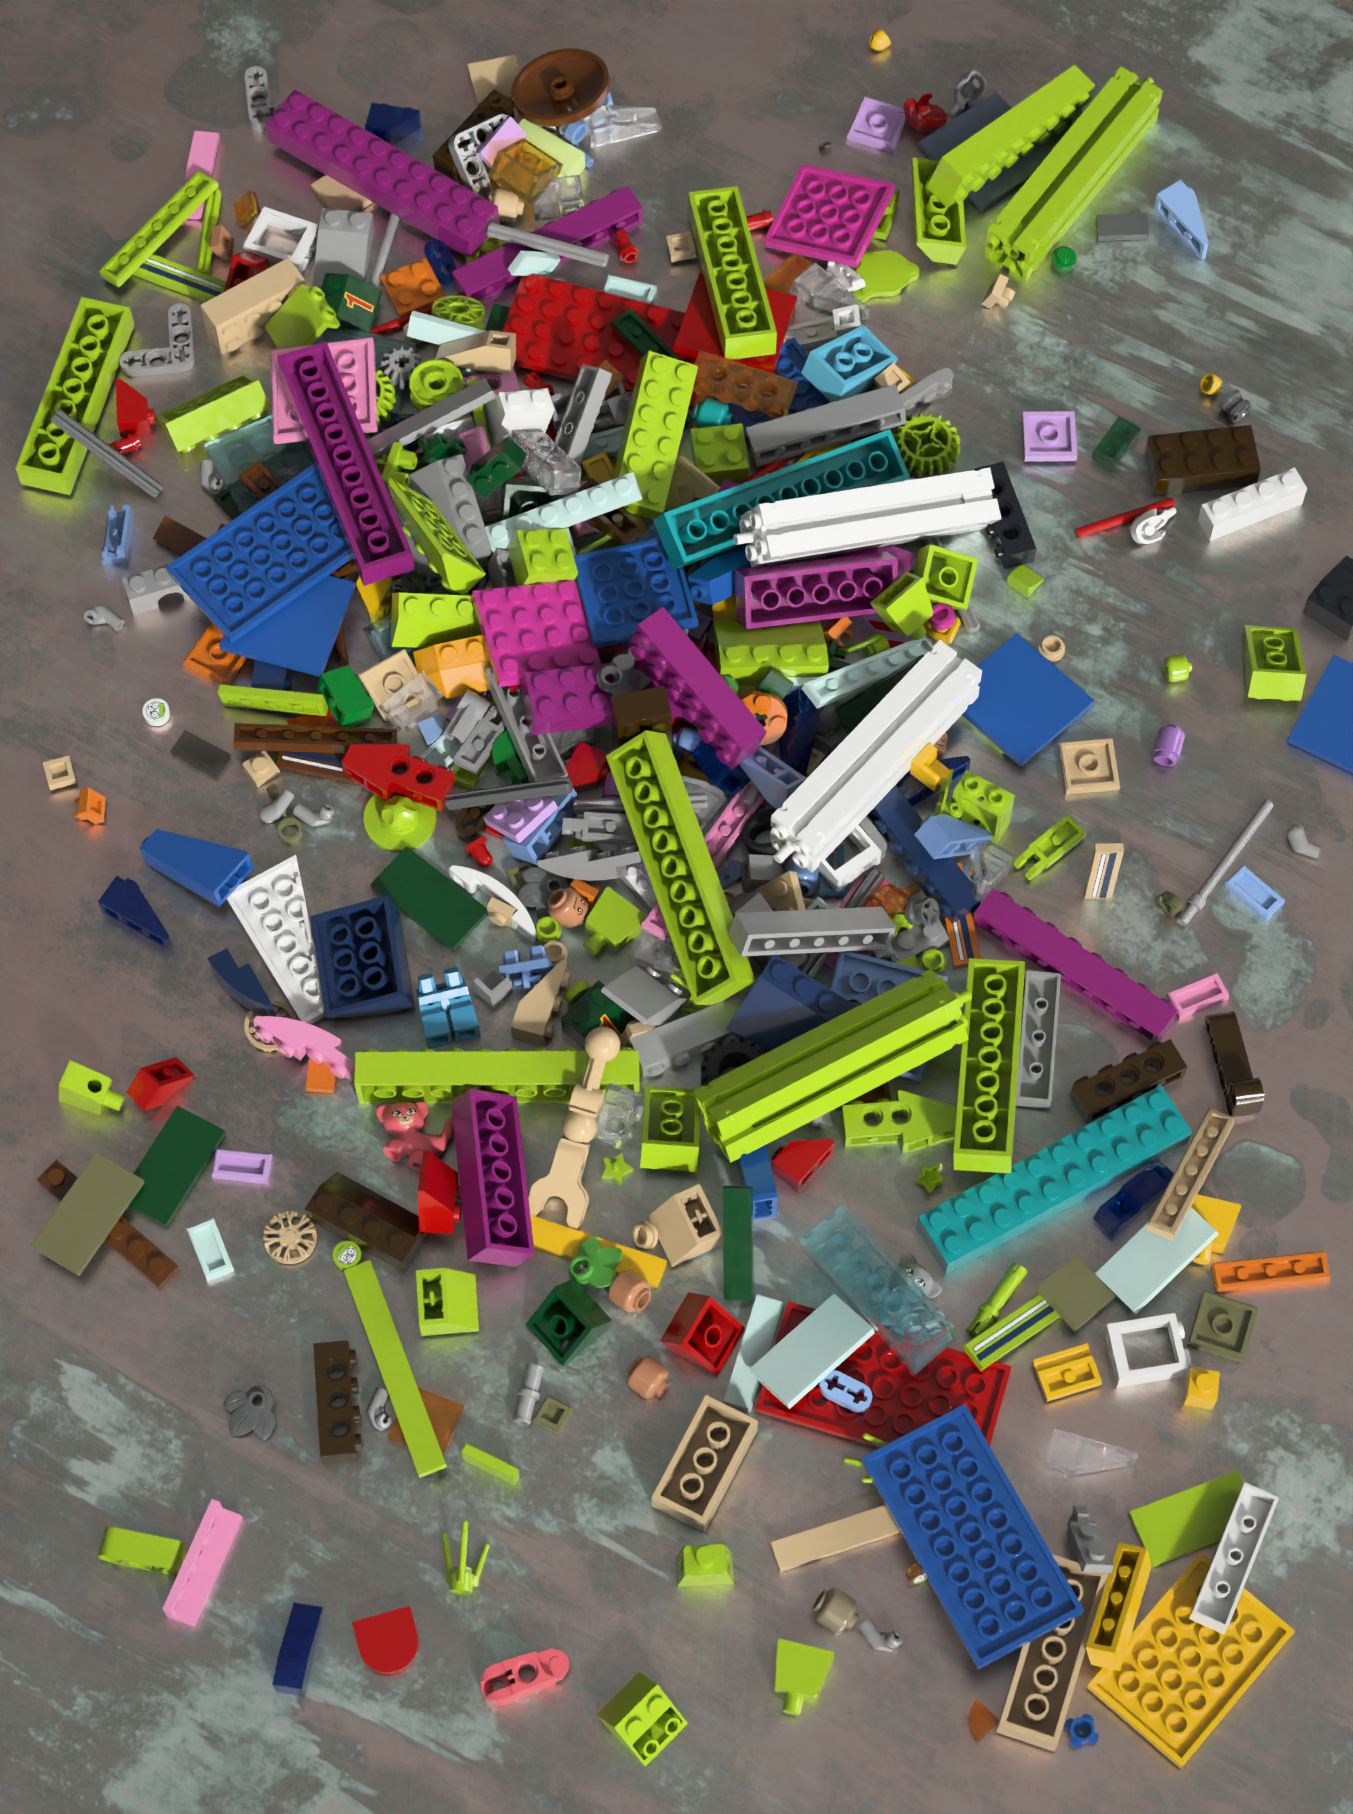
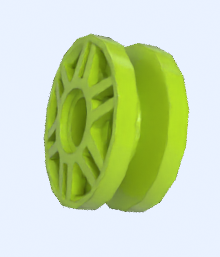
(460, 310)
(434, 375)

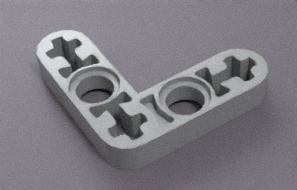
(261, 109)
(468, 154)
(170, 354)

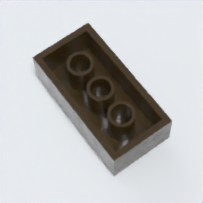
(1202, 460)
(640, 712)

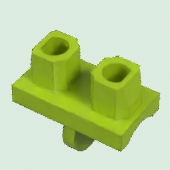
(392, 465)

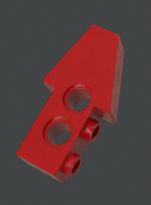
(374, 769)

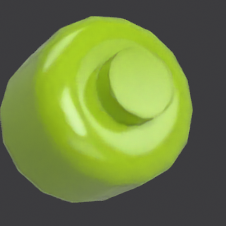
(1176, 668)

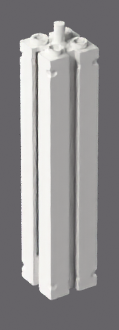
(868, 517)
(873, 757)

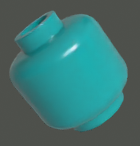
(711, 413)

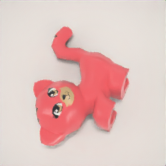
(405, 1123)

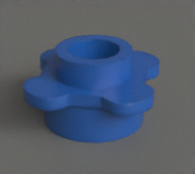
(1086, 1723)

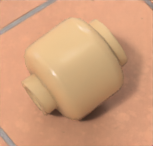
(508, 204)

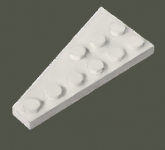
(278, 925)

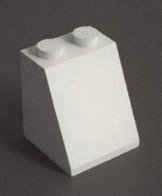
(517, 411)

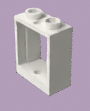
(305, 248)
(857, 866)
(1118, 1359)

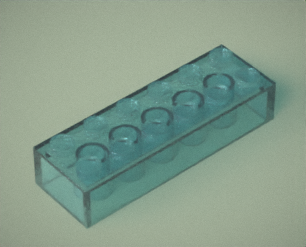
(878, 1289)

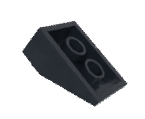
(1332, 600)

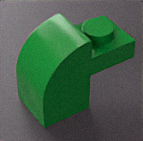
(507, 760)

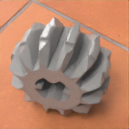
(399, 365)

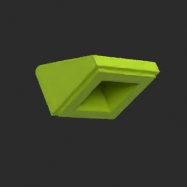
(1024, 580)

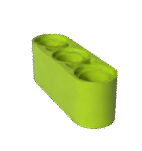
(142, 1550)

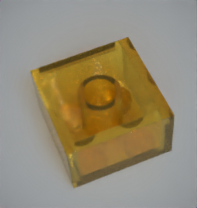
(524, 169)

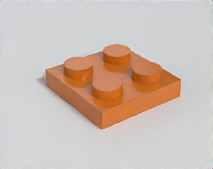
(412, 287)

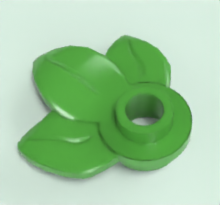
(599, 1262)

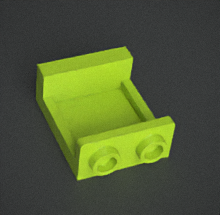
(301, 318)

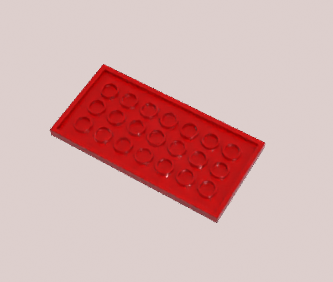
(570, 324)
(899, 1397)

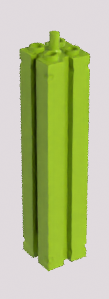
(1073, 174)
(832, 1064)

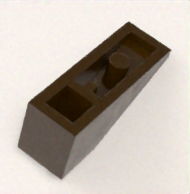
(616, 523)

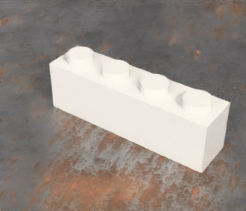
(1252, 504)

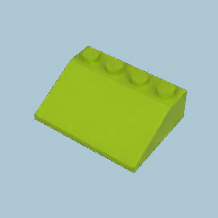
(435, 539)
(787, 648)

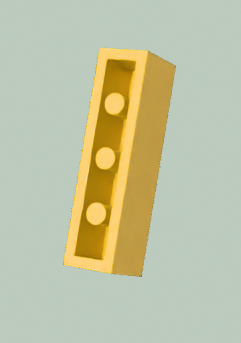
(1118, 1606)

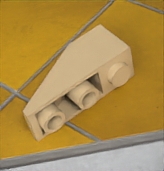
(484, 351)
(536, 1010)

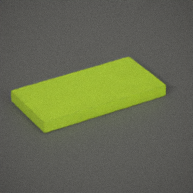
(1186, 1519)

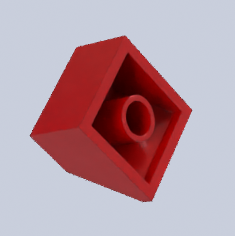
(438, 1196)
(702, 1333)

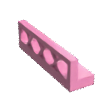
(202, 1564)

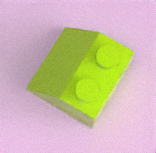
(946, 575)

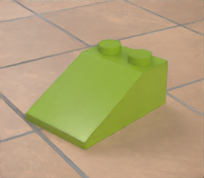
(1273, 663)
(670, 1129)

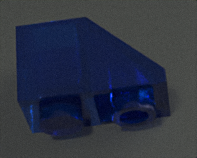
(392, 122)
(718, 773)

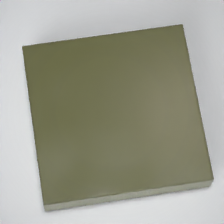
(1075, 1293)
(1222, 1326)

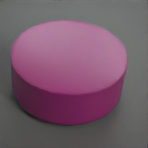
(942, 617)

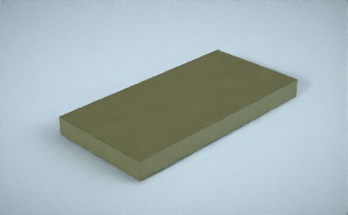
(87, 1214)

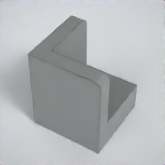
(492, 989)

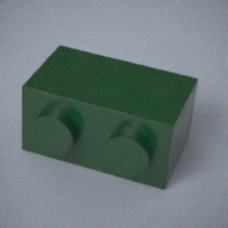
(496, 467)

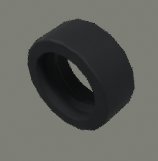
(753, 827)

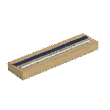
(1103, 870)

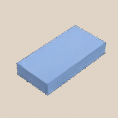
(1254, 893)

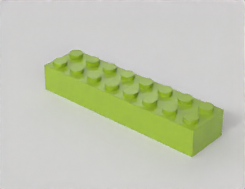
(1011, 136)
(731, 273)
(79, 389)
(989, 1066)

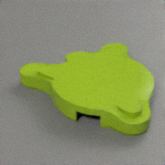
(884, 274)

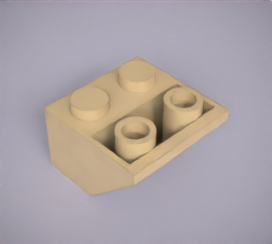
(687, 1226)

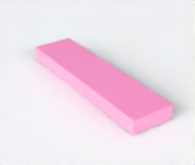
(202, 158)

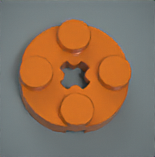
(774, 709)

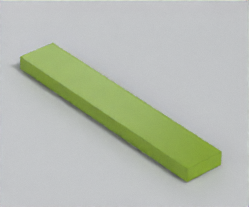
(158, 229)

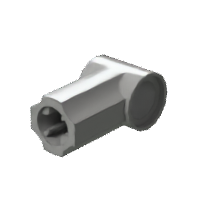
(469, 712)

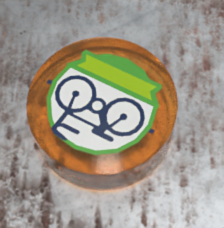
(915, 1575)

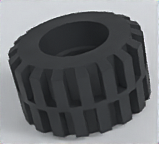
(726, 1056)

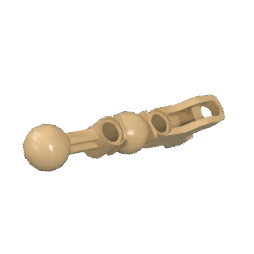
(578, 1130)

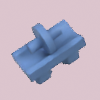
(525, 971)

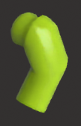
(900, 923)

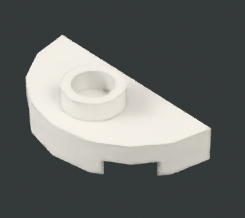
(845, 276)

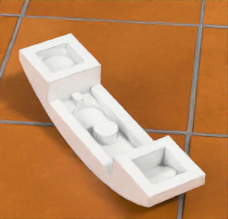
(823, 330)
(471, 880)

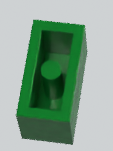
(345, 697)

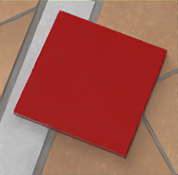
(700, 330)

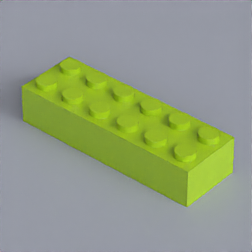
(655, 429)

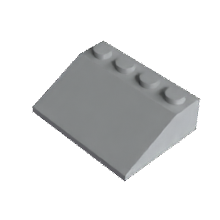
(447, 487)

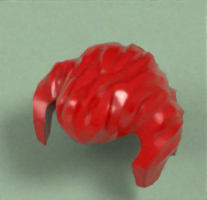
(924, 115)

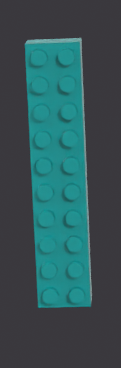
(711, 522)
(1053, 1179)

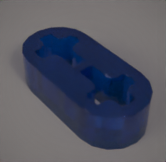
(436, 263)

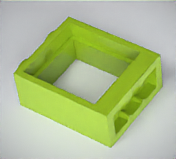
(992, 813)

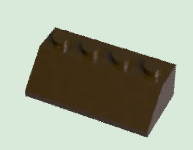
(367, 1220)

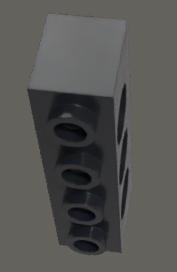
(1021, 548)

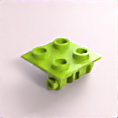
(944, 806)

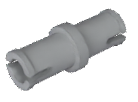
(528, 1394)

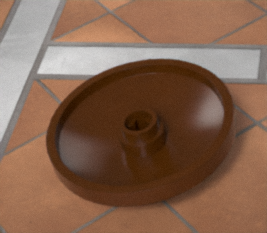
(561, 87)

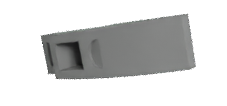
(590, 865)

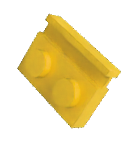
(1067, 1372)

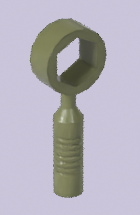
(273, 793)

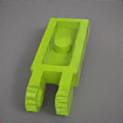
(1051, 846)

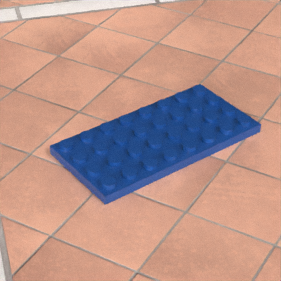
(264, 556)
(972, 1536)

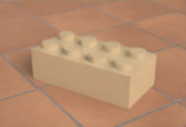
(246, 308)
(704, 1463)

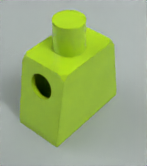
(905, 606)
(612, 923)
(88, 1090)
(704, 1565)
(800, 1673)

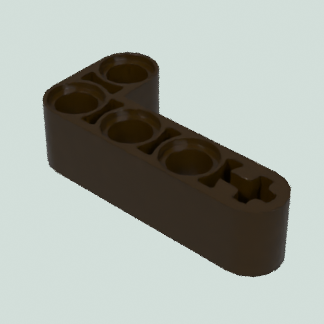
(1240, 1090)

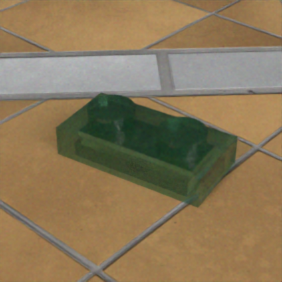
(1115, 443)

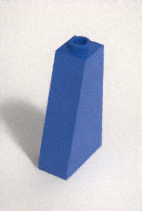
(717, 577)
(197, 864)
(757, 1172)

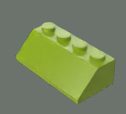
(937, 228)
(213, 412)
(431, 619)

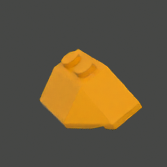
(455, 666)

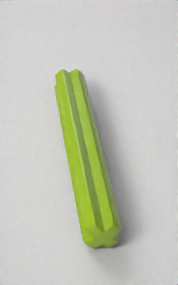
(210, 219)

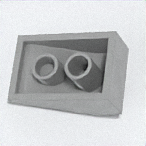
(343, 244)
(646, 995)

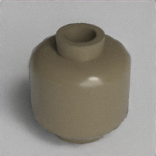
(835, 1610)

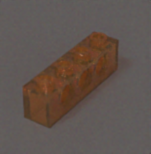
(755, 380)

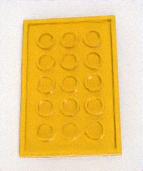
(1184, 1675)

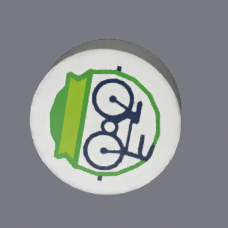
(156, 712)

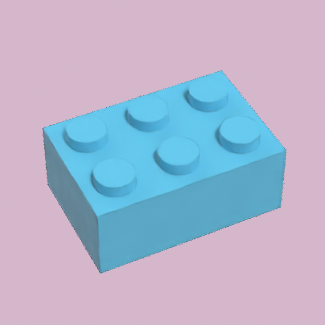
(847, 364)

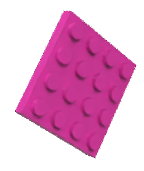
(829, 215)
(533, 629)

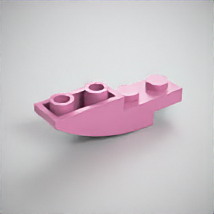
(298, 1038)

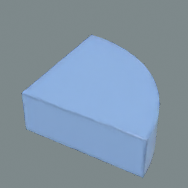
(431, 728)

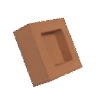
(221, 242)

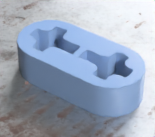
(842, 1397)

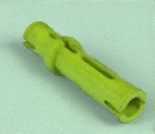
(991, 1308)

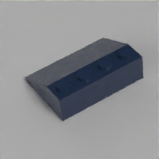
(362, 959)
(784, 1006)

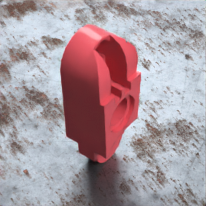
(548, 1667)

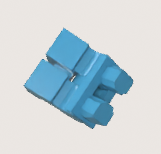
(446, 1009)

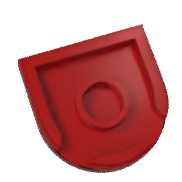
(387, 1640)

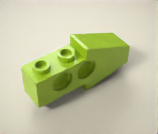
(925, 1124)

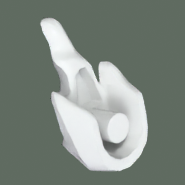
(1145, 527)

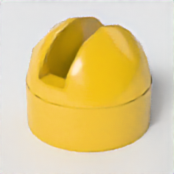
(879, 40)
(1206, 381)

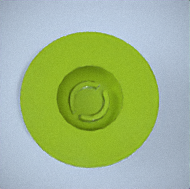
(398, 822)

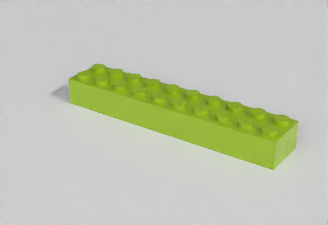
(679, 867)
(445, 1075)

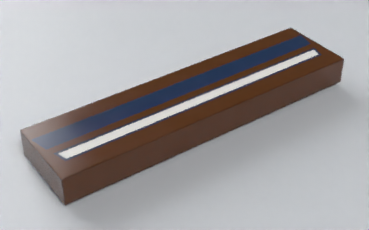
(314, 764)

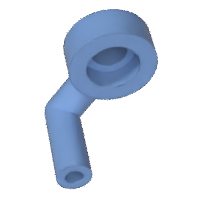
(574, 134)

